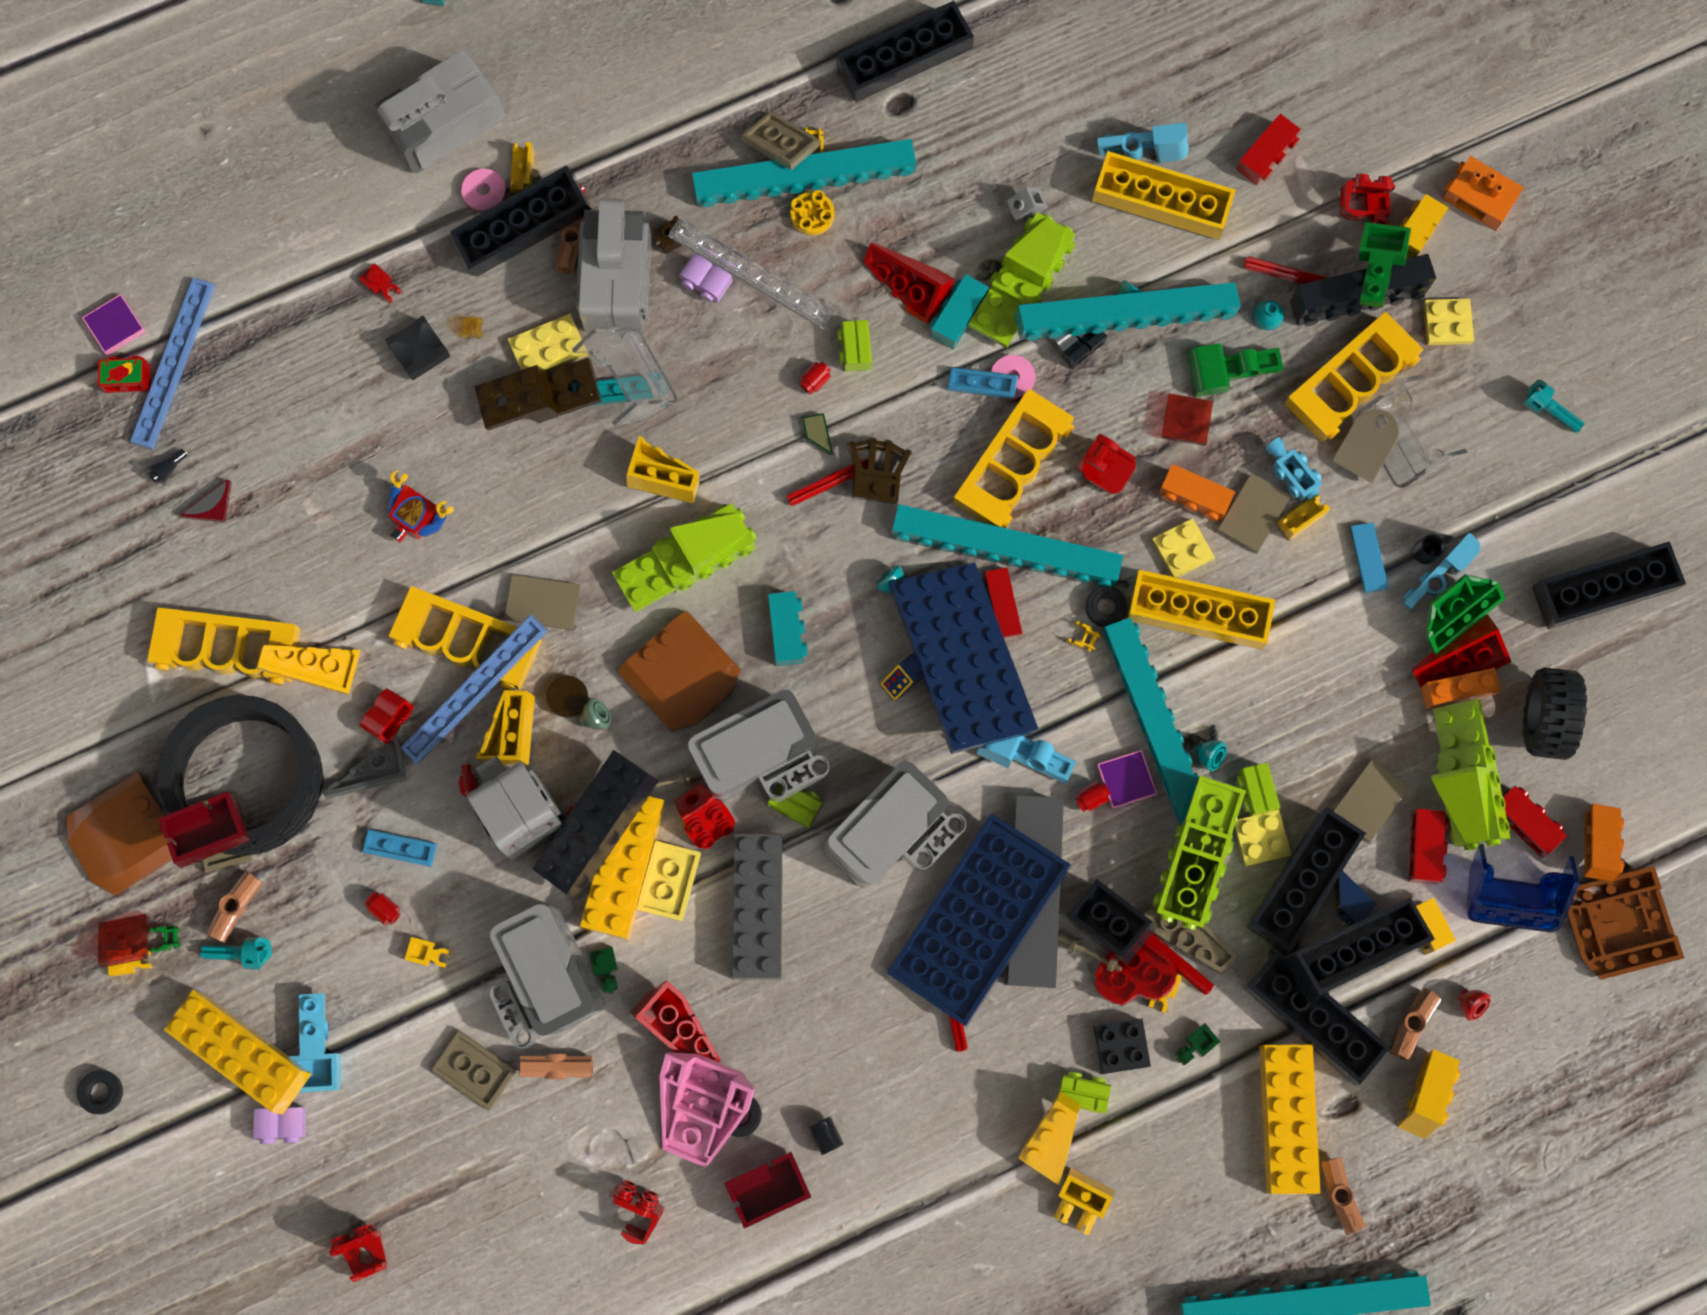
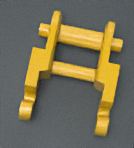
(817, 132)
(1081, 644)

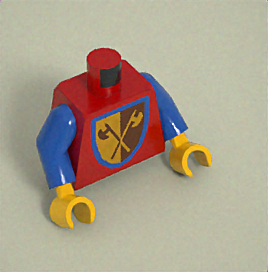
(412, 511)

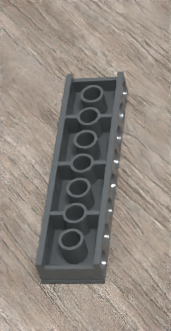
(1036, 957)

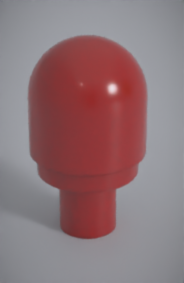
(467, 781)

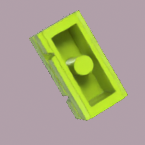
(856, 345)
(1260, 789)
(799, 807)
(1091, 1094)

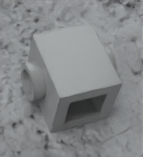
(1027, 203)

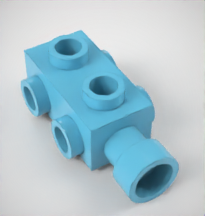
(1300, 471)

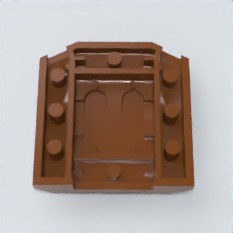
(681, 673)
(119, 835)
(1623, 924)

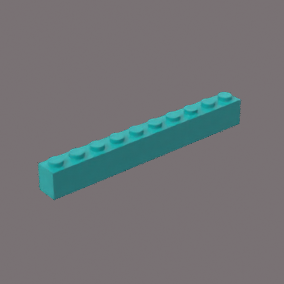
(814, 173)
(1126, 311)
(1007, 545)
(1152, 714)
(1339, 1298)

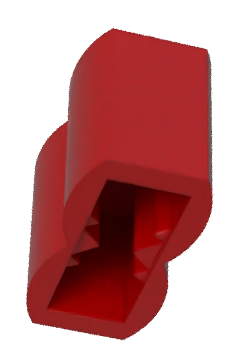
(386, 716)

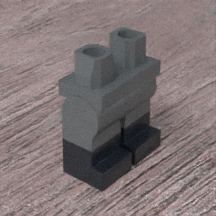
(1077, 348)

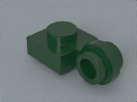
(604, 962)
(1201, 1041)

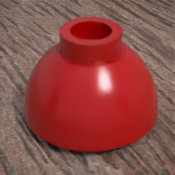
(1473, 1003)

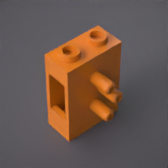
(1482, 192)

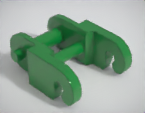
(167, 947)

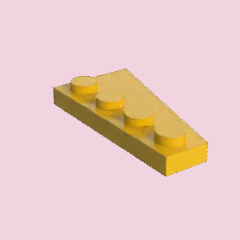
(322, 668)

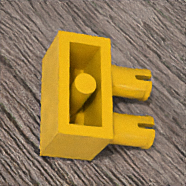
(1086, 1194)

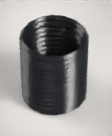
(1437, 543)
(826, 1135)

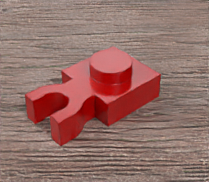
(1379, 207)
(379, 281)

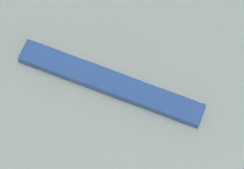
(172, 363)
(474, 689)

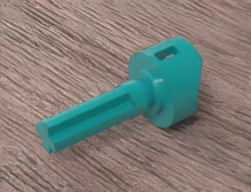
(1542, 398)
(250, 956)

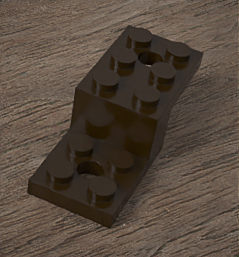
(538, 394)

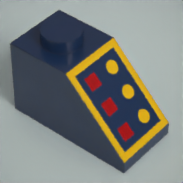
(902, 678)
(1351, 900)

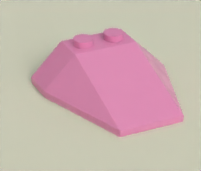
(700, 1105)

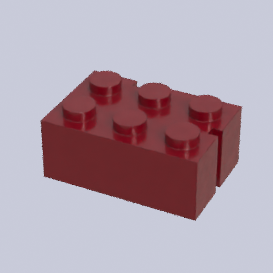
(204, 831)
(768, 1190)

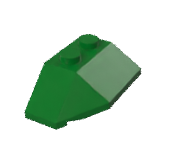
(1460, 609)

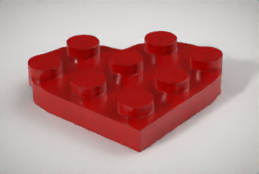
(1147, 975)

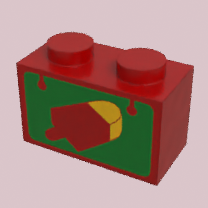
(124, 374)

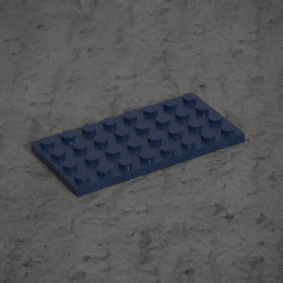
(963, 658)
(979, 919)

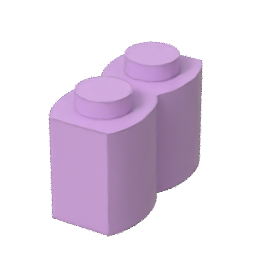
(705, 278)
(272, 1126)

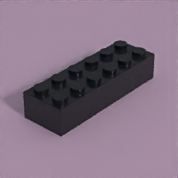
(904, 51)
(521, 221)
(1342, 293)
(1608, 585)
(595, 825)
(1305, 880)
(1359, 950)
(1322, 1023)

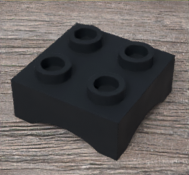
(418, 348)
(1122, 1046)

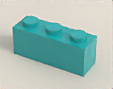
(958, 311)
(787, 628)

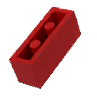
(1269, 149)
(1531, 822)
(1428, 846)

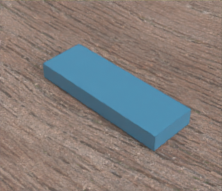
(982, 383)
(1368, 558)
(399, 848)

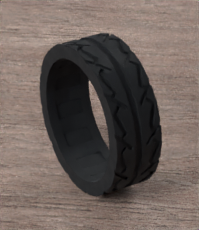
(222, 712)

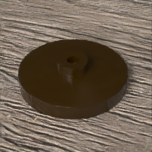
(567, 696)

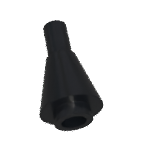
(162, 470)

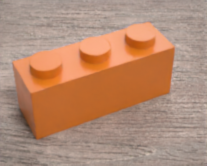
(1196, 493)
(1460, 688)
(1603, 842)

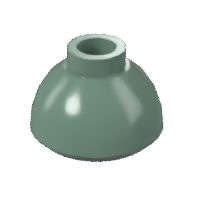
(595, 715)

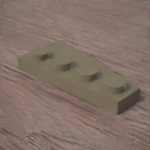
(1198, 943)

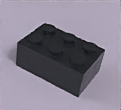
(1111, 922)

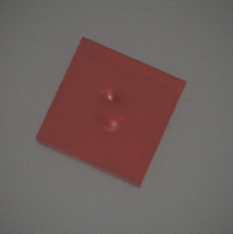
(1187, 419)
(123, 940)

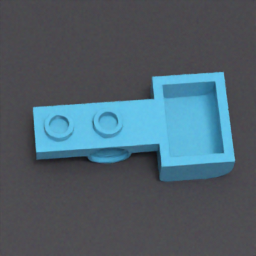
(1168, 141)
(1454, 562)
(1036, 755)
(312, 1041)

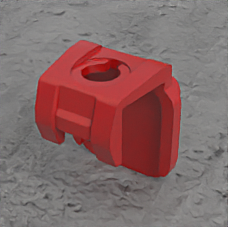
(1361, 185)
(1107, 465)
(705, 820)
(642, 1204)
(350, 1248)

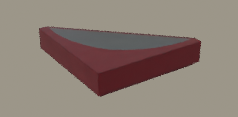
(212, 506)

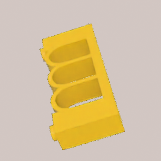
(1390, 339)
(1041, 414)
(413, 617)
(169, 632)

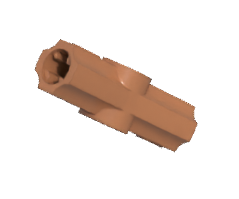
(569, 251)
(241, 892)
(1407, 1038)
(555, 1066)
(1346, 1211)

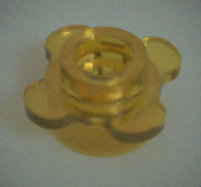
(467, 322)

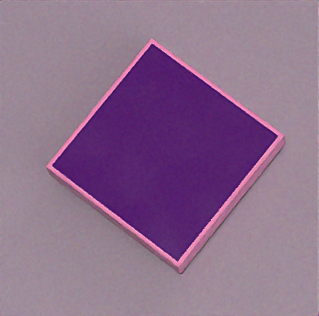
(113, 324)
(1127, 779)

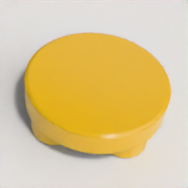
(812, 213)

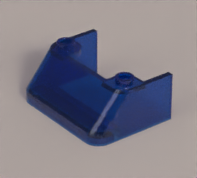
(1520, 903)

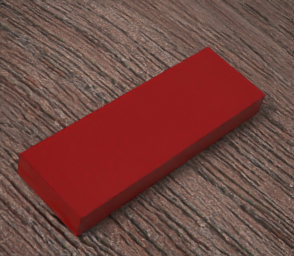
(1003, 602)

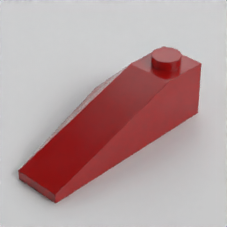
(913, 282)
(1473, 651)
(673, 1021)

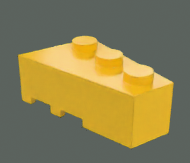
(1423, 222)
(661, 474)
(510, 730)
(1431, 1094)
(1051, 1139)

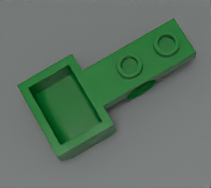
(1382, 248)
(1213, 371)

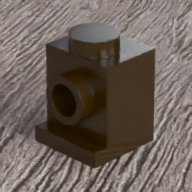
(662, 240)

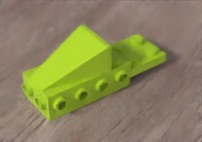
(1024, 276)
(686, 556)
(1469, 777)
(1199, 854)

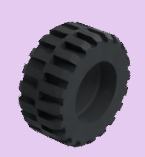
(1554, 713)

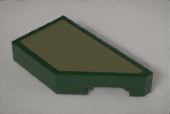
(817, 432)

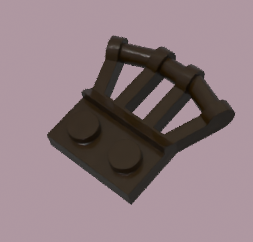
(875, 484)

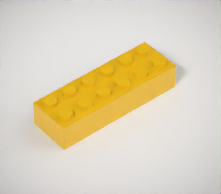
(1163, 195)
(1201, 609)
(620, 879)
(237, 1052)
(1289, 1119)

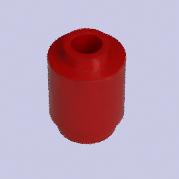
(815, 377)
(1092, 796)
(382, 908)

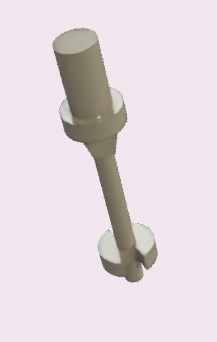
(684, 778)
(1075, 944)

